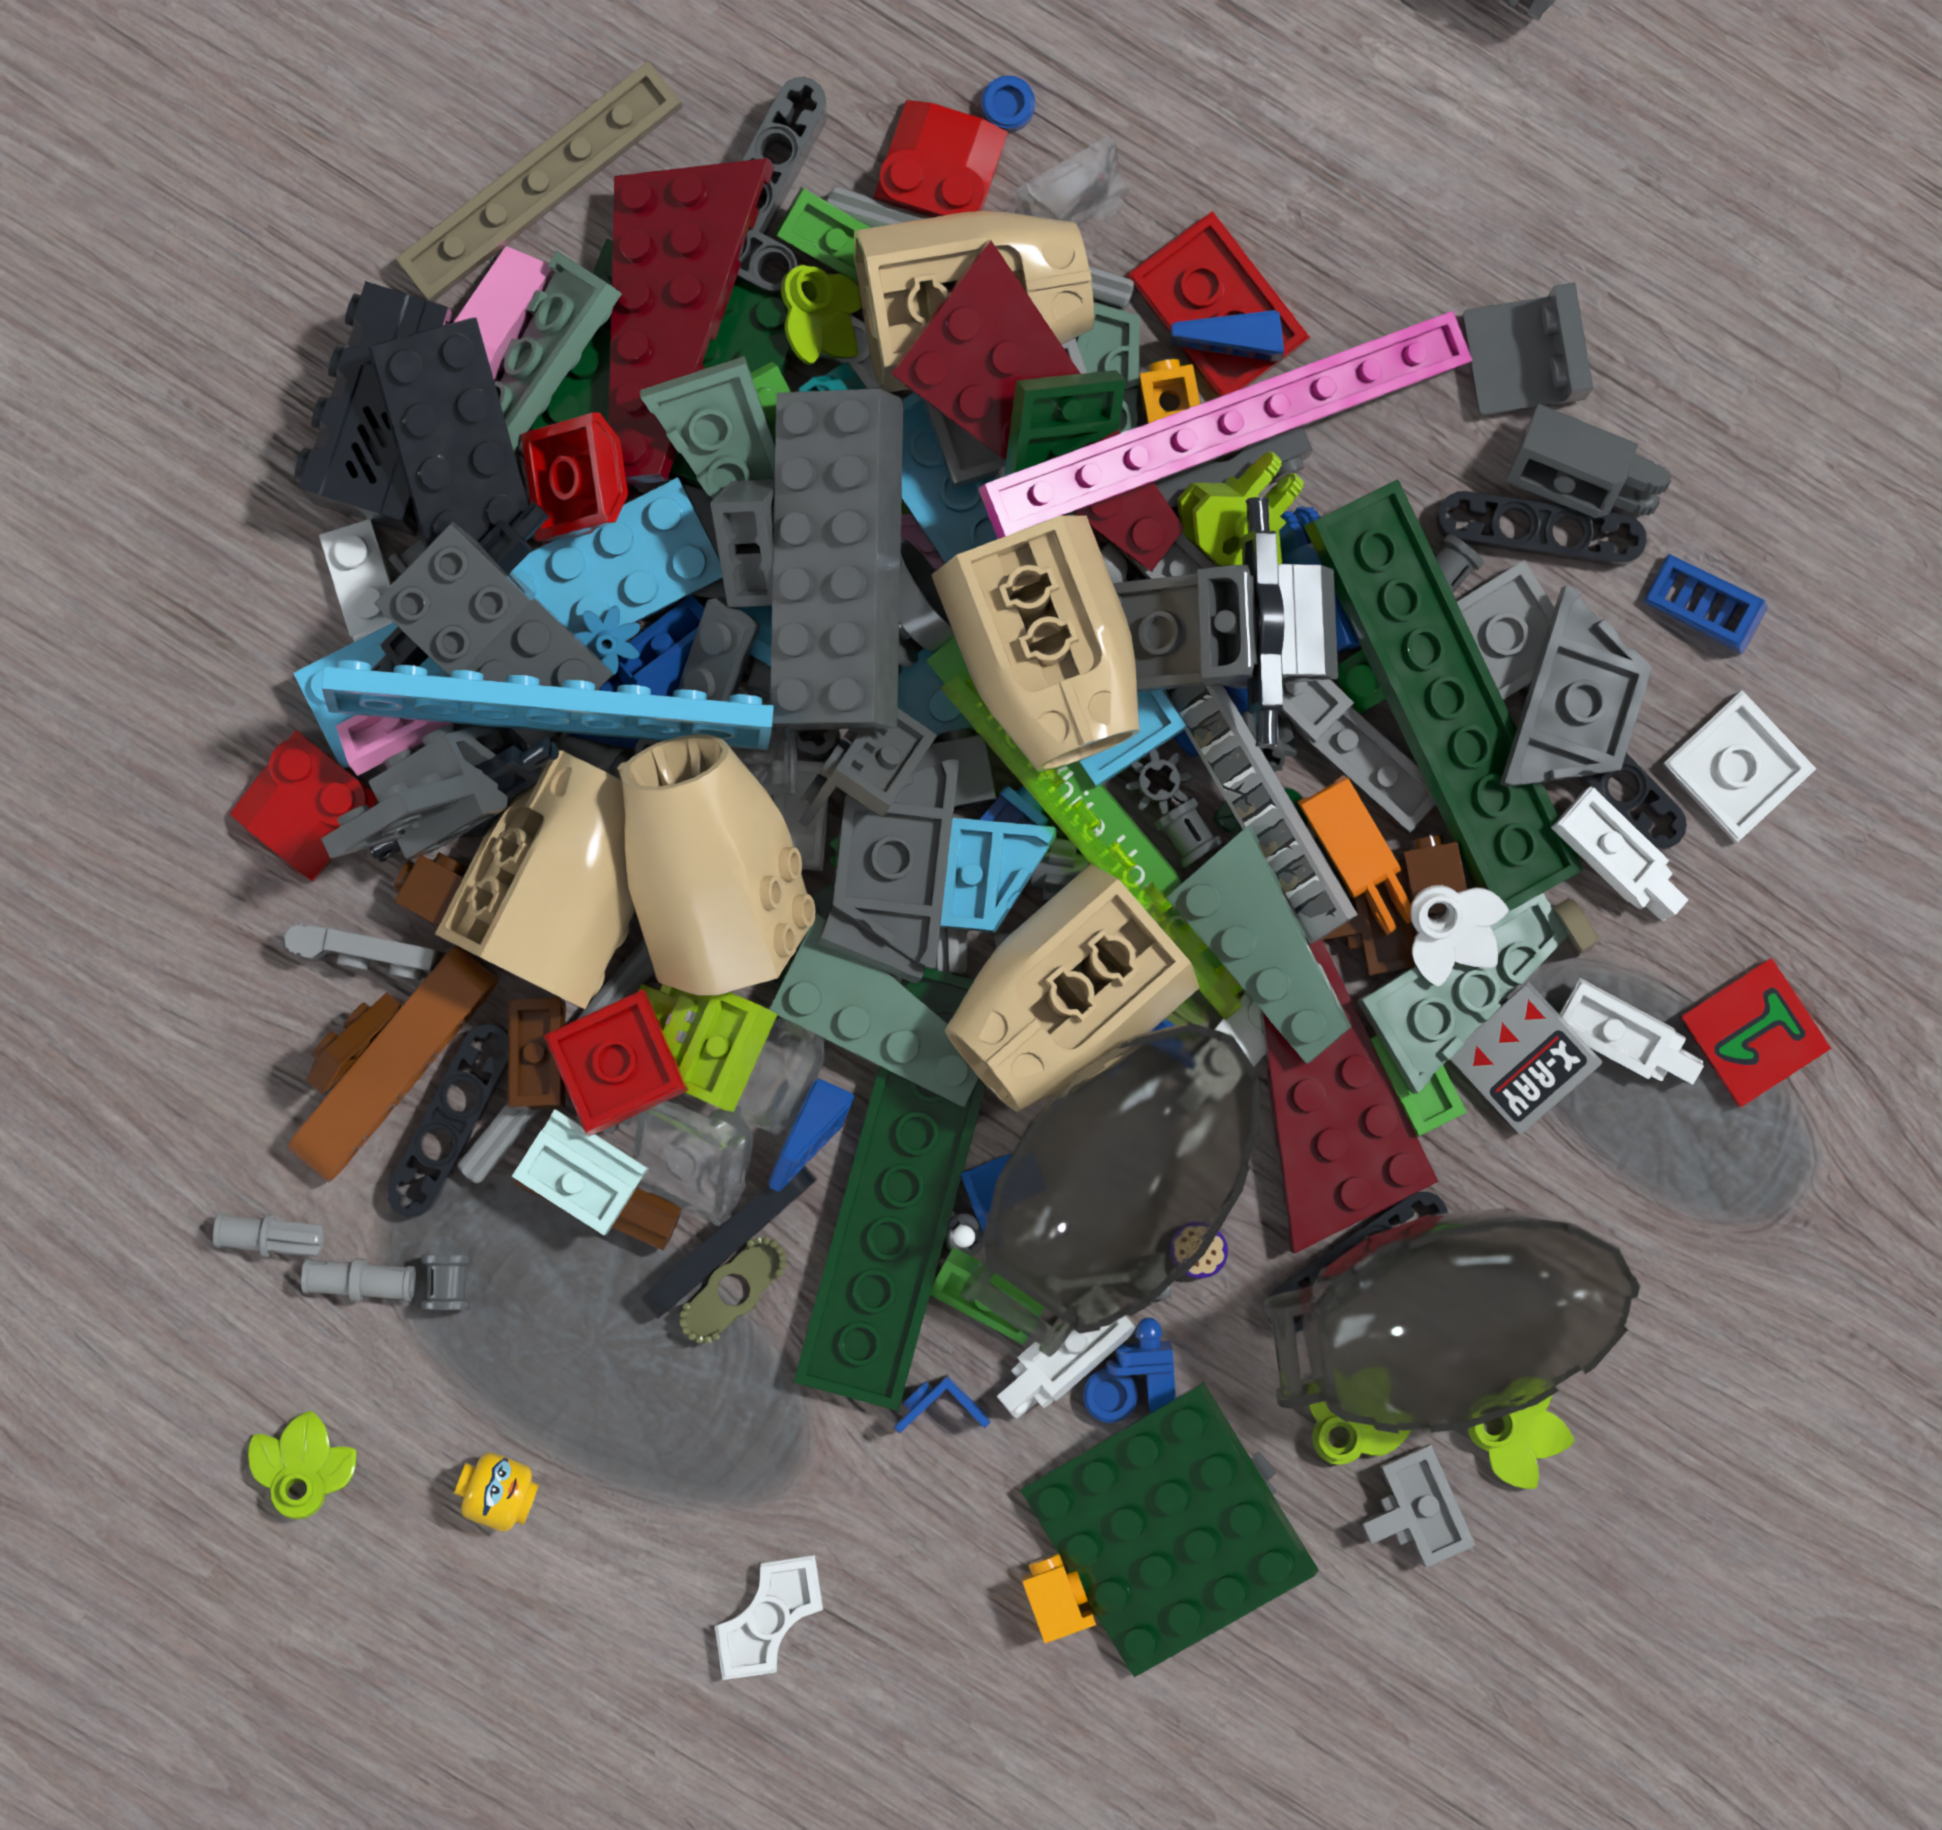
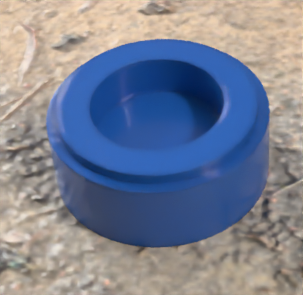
(1008, 103)
(1109, 1396)

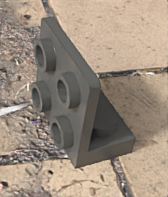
(1528, 352)
(871, 766)

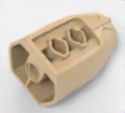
(915, 264)
(1045, 640)
(710, 868)
(550, 883)
(1068, 990)

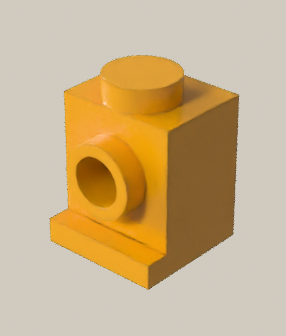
(1167, 378)
(1056, 1598)

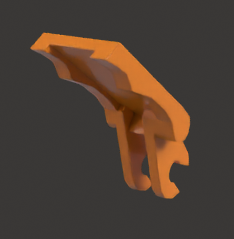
(1356, 848)

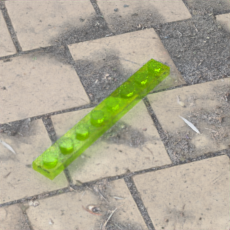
(1080, 826)

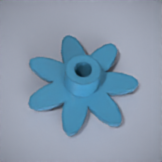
(609, 630)

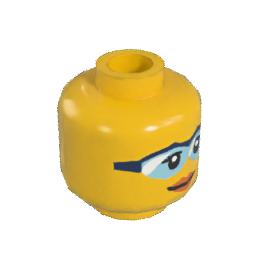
(496, 1492)

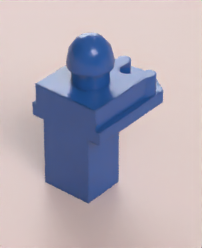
(1148, 1358)

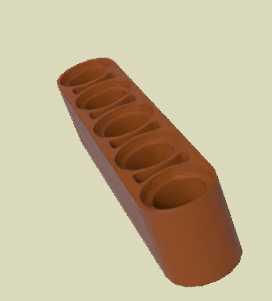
(393, 1063)

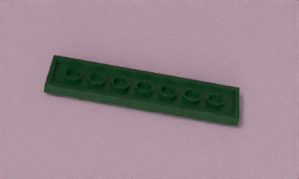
(1441, 693)
(890, 1227)

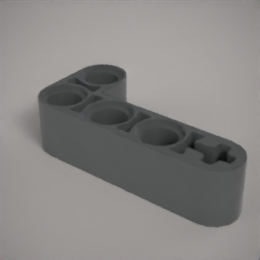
(775, 128)

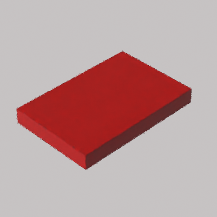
(1210, 277)

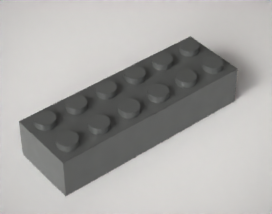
(836, 559)

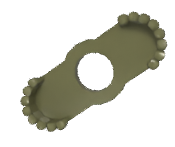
(707, 1313)

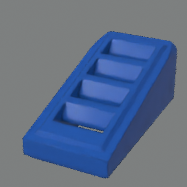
(1242, 335)
(1714, 586)
(815, 1125)

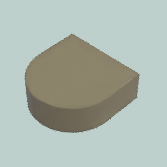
(1580, 931)

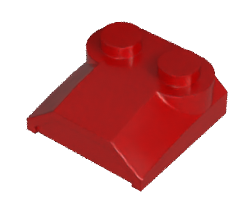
(940, 160)
(575, 475)
(299, 803)

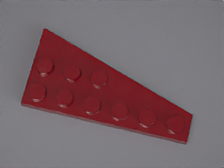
(676, 271)
(968, 371)
(1338, 1128)

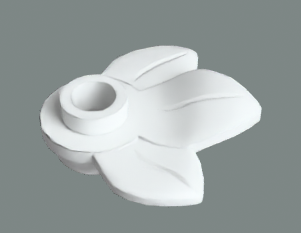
(1459, 934)

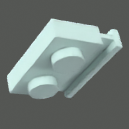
(580, 1172)

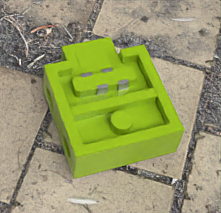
(712, 1040)

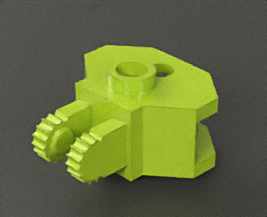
(1217, 512)

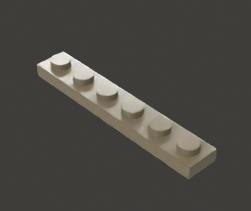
(539, 182)

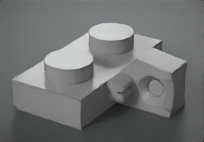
(1419, 1509)

